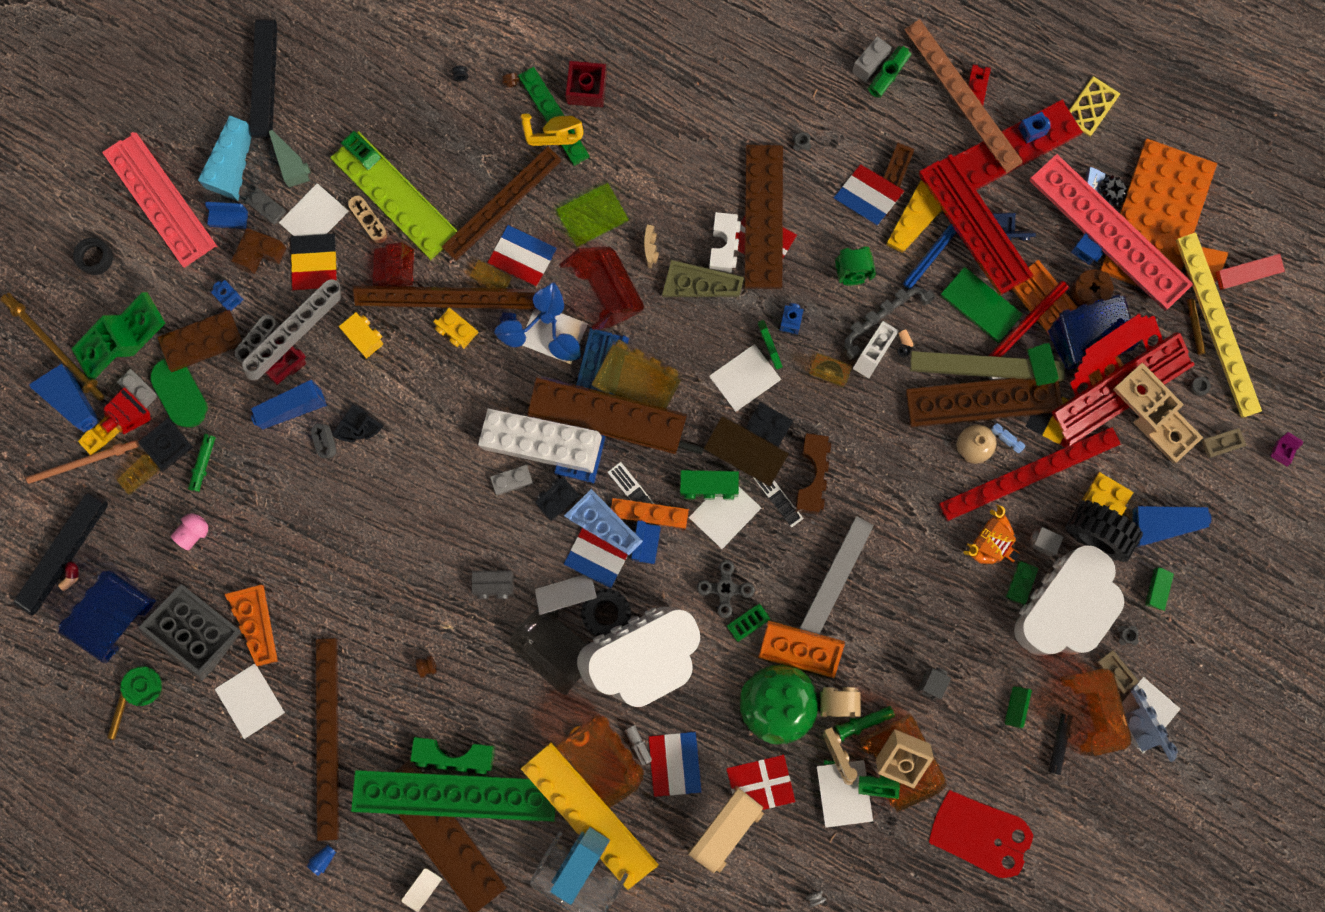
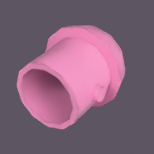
(190, 531)

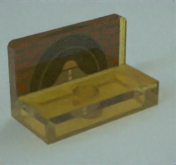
(830, 370)

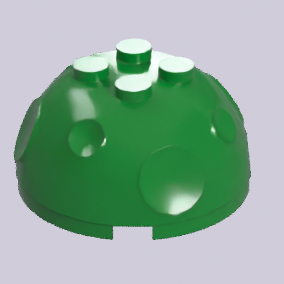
(779, 704)

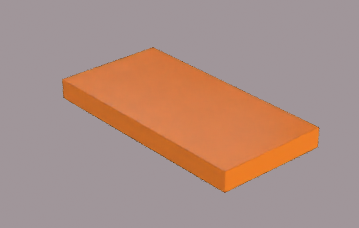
(801, 649)

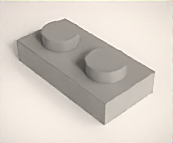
(138, 388)
(511, 480)

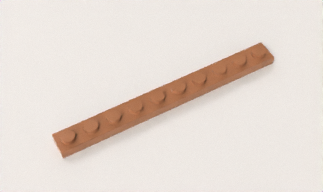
(963, 96)

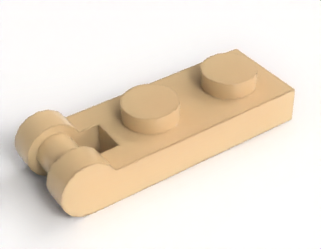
(839, 756)

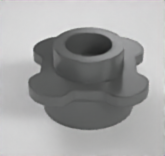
(805, 137)
(1133, 639)

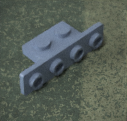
(1146, 727)

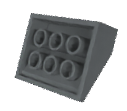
(190, 632)

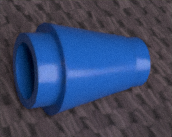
(321, 860)

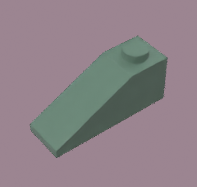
(291, 165)

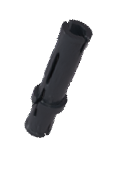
(1060, 744)

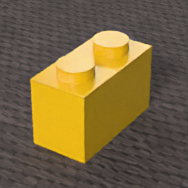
(361, 335)

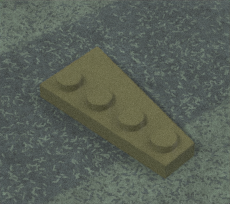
(696, 281)

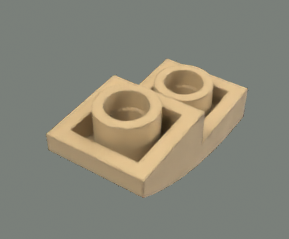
(650, 250)

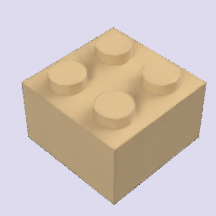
(904, 758)

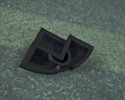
(357, 425)

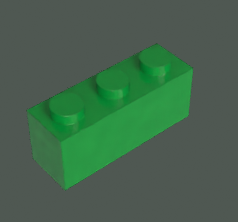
(709, 484)

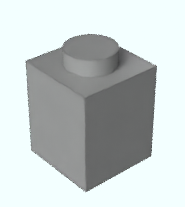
(1046, 541)

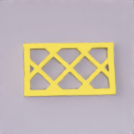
(1107, 105)

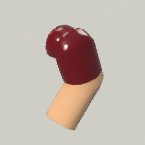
(71, 576)

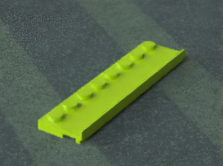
(398, 200)

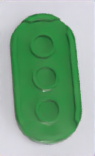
(179, 395)

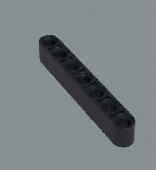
(263, 78)
(60, 553)

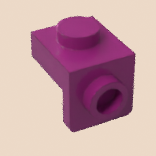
(1286, 448)

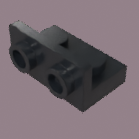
(557, 498)

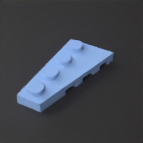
(603, 522)

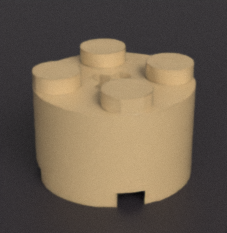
(840, 703)

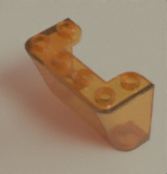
(602, 760)

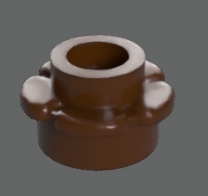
(510, 80)

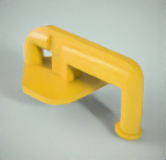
(554, 131)

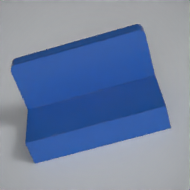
(227, 215)
(647, 550)

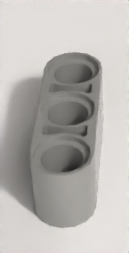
(258, 330)

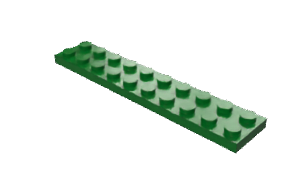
(449, 796)

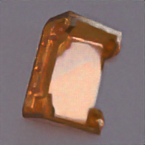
(932, 780)

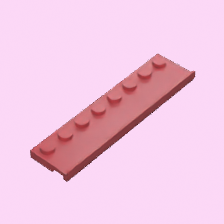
(159, 199)

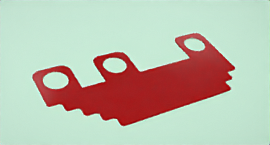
(1106, 349)

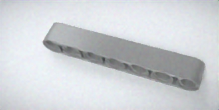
(291, 337)
(836, 576)

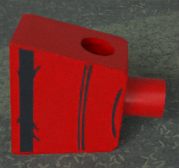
(124, 413)

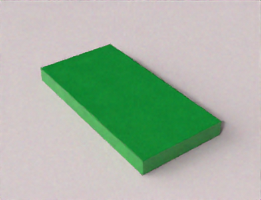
(981, 305)

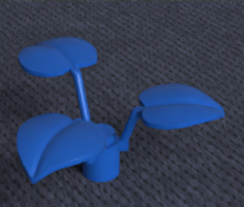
(551, 304)

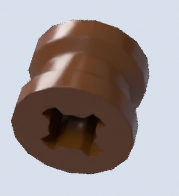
(426, 666)

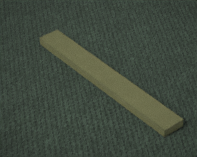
(976, 365)

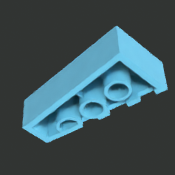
(226, 163)

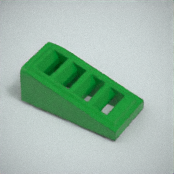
(369, 158)
(763, 614)

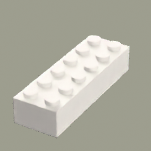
(540, 440)

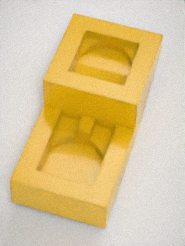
(97, 438)

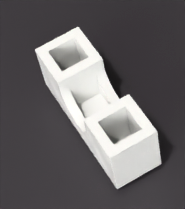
(726, 228)

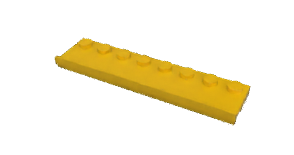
(585, 809)

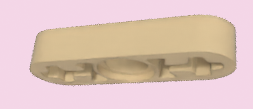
(356, 212)

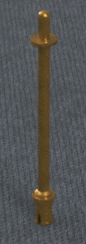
(18, 310)

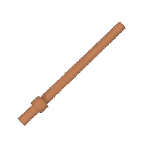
(117, 450)

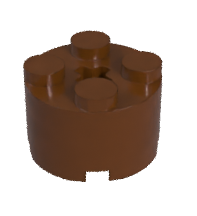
(1097, 281)

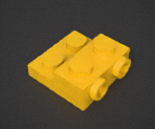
(1108, 493)

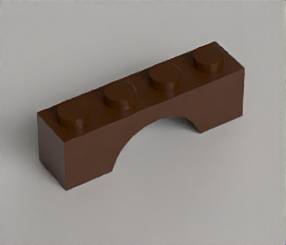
(815, 450)

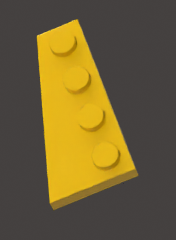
(915, 218)

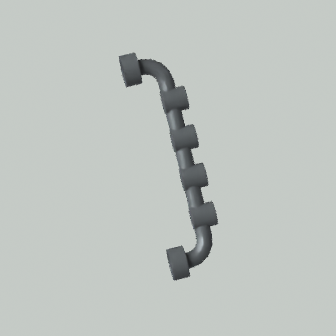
(887, 308)

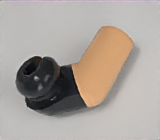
(906, 345)

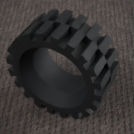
(1104, 529)

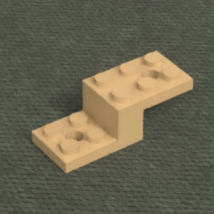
(1158, 413)

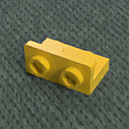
(455, 328)

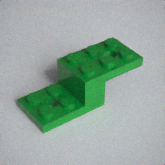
(118, 335)

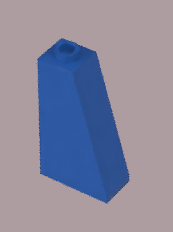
(66, 396)
(289, 405)
(1169, 522)

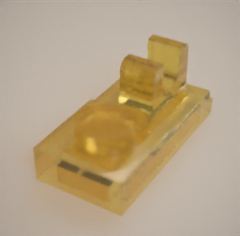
(490, 276)

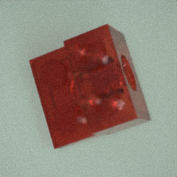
(393, 265)

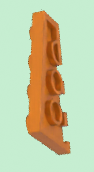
(253, 617)

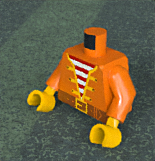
(994, 540)

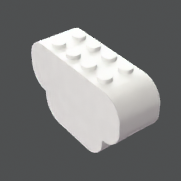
(1072, 605)
(642, 657)

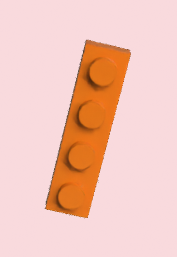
(650, 513)

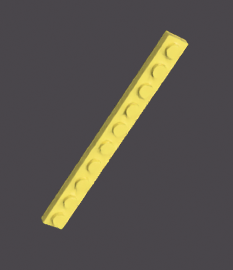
(1218, 325)

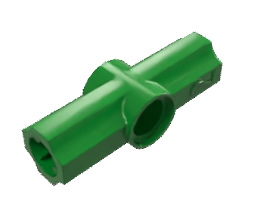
(894, 64)

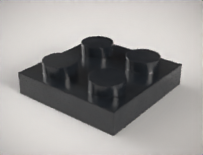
(769, 424)
(165, 444)

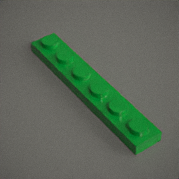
(549, 109)

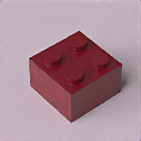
(586, 84)

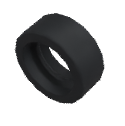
(85, 245)

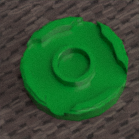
(141, 686)

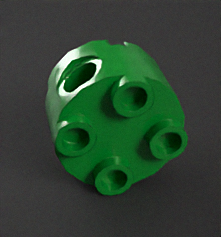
(855, 266)

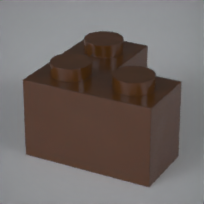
(255, 247)

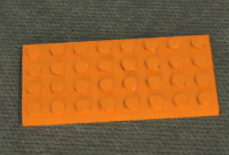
(1164, 200)

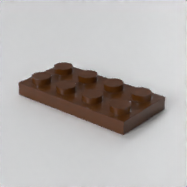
(200, 340)

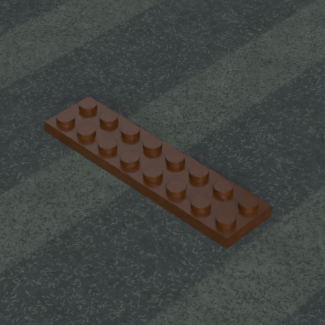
(764, 217)
(980, 401)

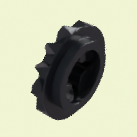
(1110, 196)

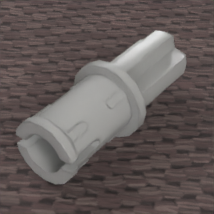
(638, 745)

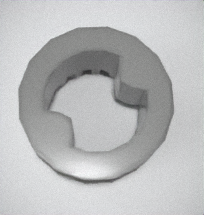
(815, 899)

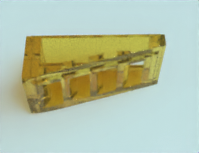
(149, 469)

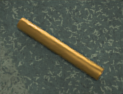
(1196, 327)
(117, 718)

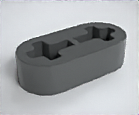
(323, 440)

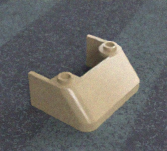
(726, 831)

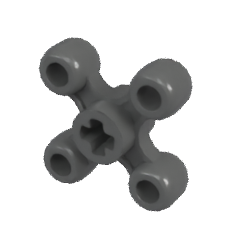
(734, 589)

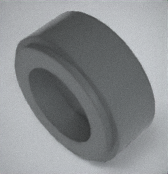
(1199, 386)

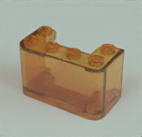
(1105, 710)

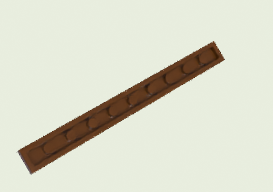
(444, 297)
(327, 739)

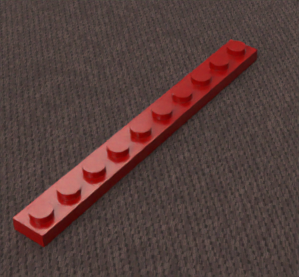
(1029, 474)

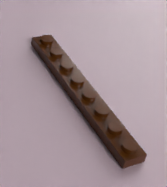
(501, 204)

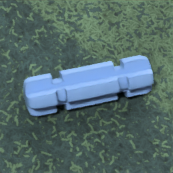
(1008, 438)

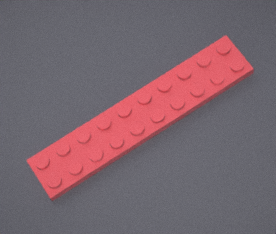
(1111, 232)

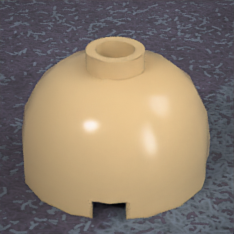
(976, 444)

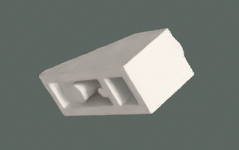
(875, 349)

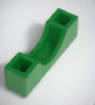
(427, 751)

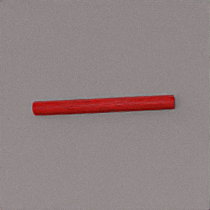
(1029, 320)

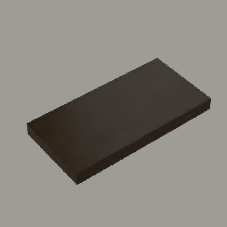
(746, 451)

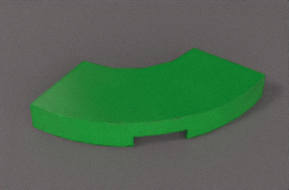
(770, 345)

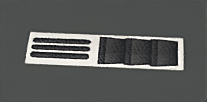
(629, 484)
(781, 502)

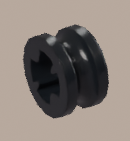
(459, 73)

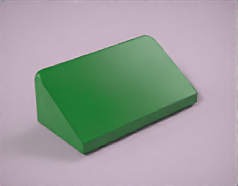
(1043, 364)
(1159, 589)
(1018, 707)

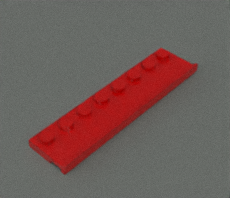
(983, 167)
(975, 224)
(1102, 403)

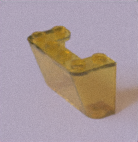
(635, 376)

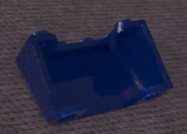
(1085, 326)
(105, 614)

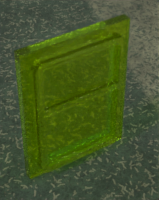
(592, 215)

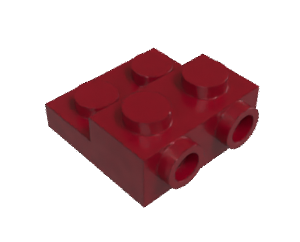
(287, 365)

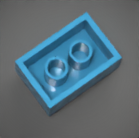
(578, 865)

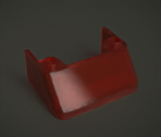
(609, 282)

